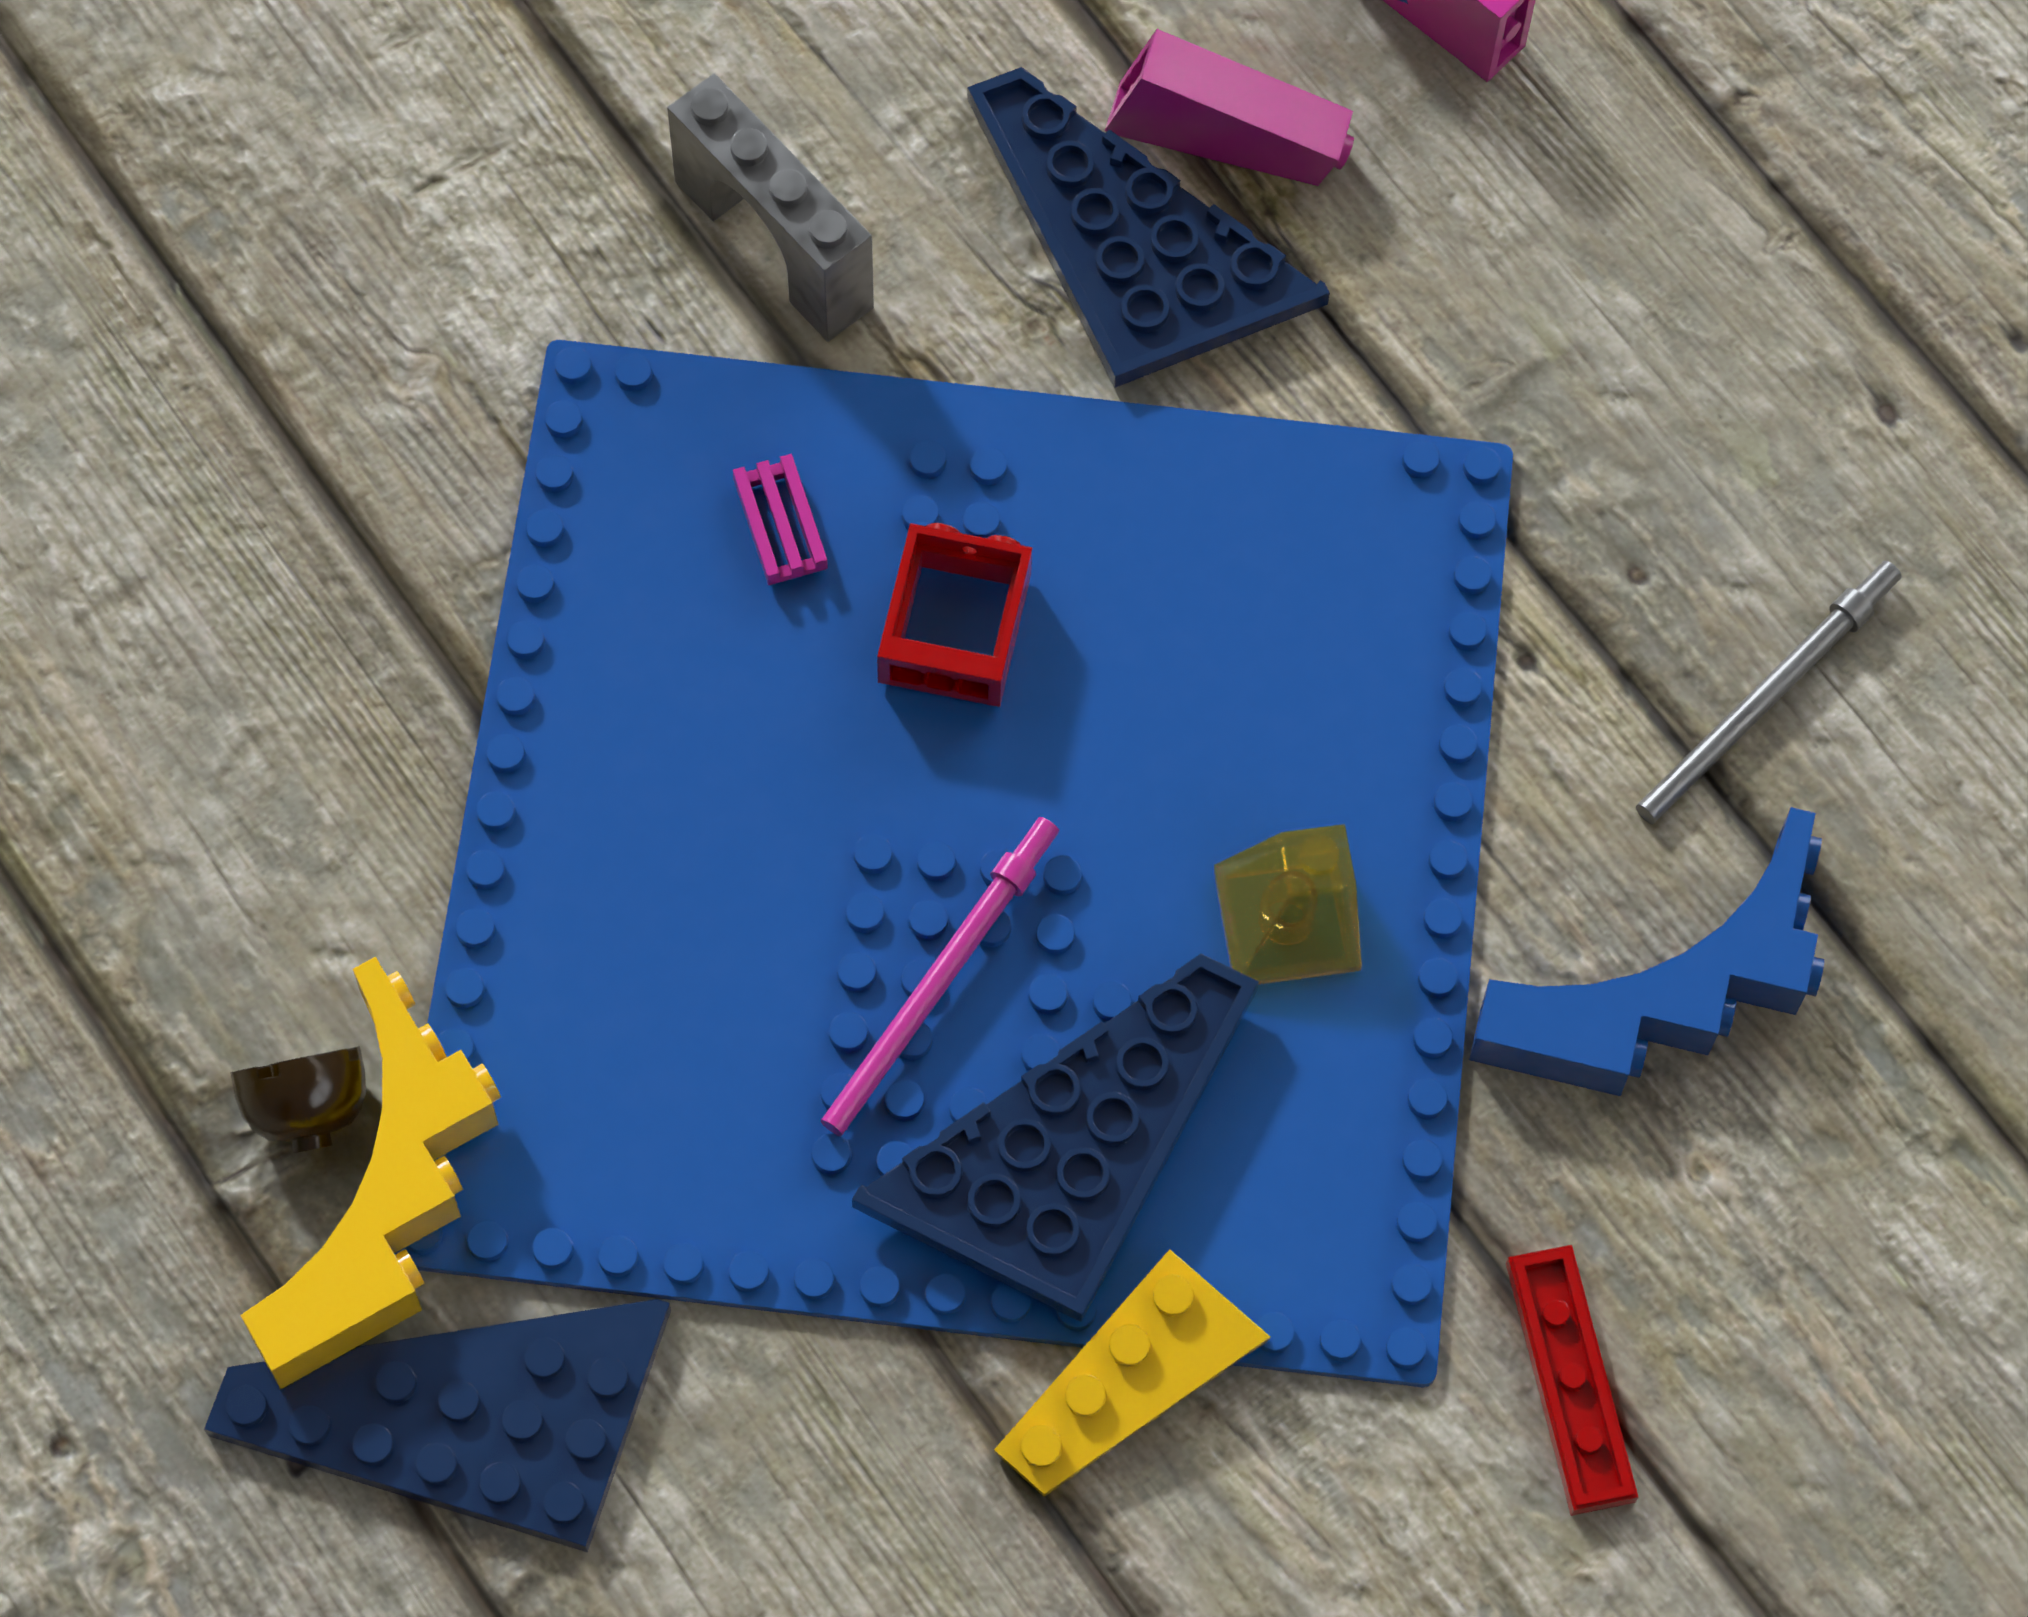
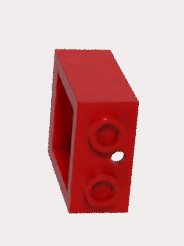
(943, 668)

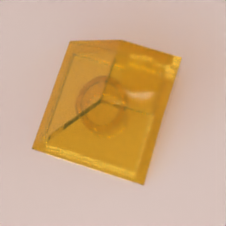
(1291, 906)

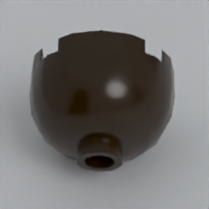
(302, 1097)

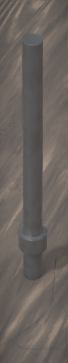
(1847, 614)

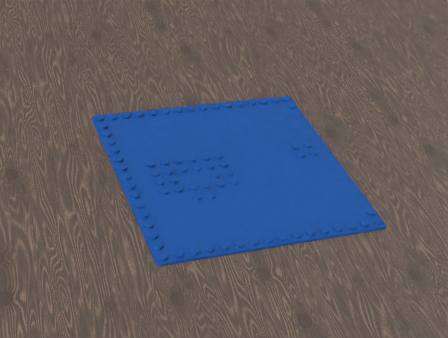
(736, 854)

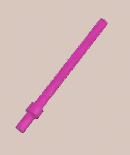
(1010, 878)

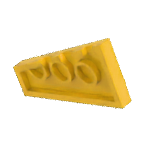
(1139, 1364)

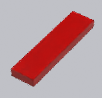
(1571, 1380)

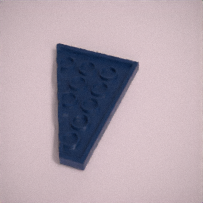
(1132, 248)

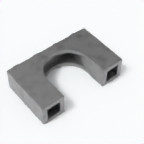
(731, 156)

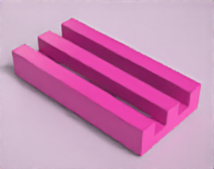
(766, 476)

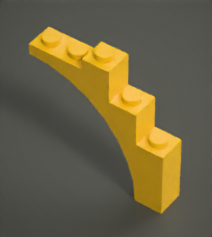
(356, 1280)

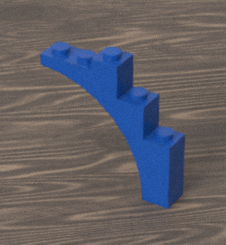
(1602, 1029)

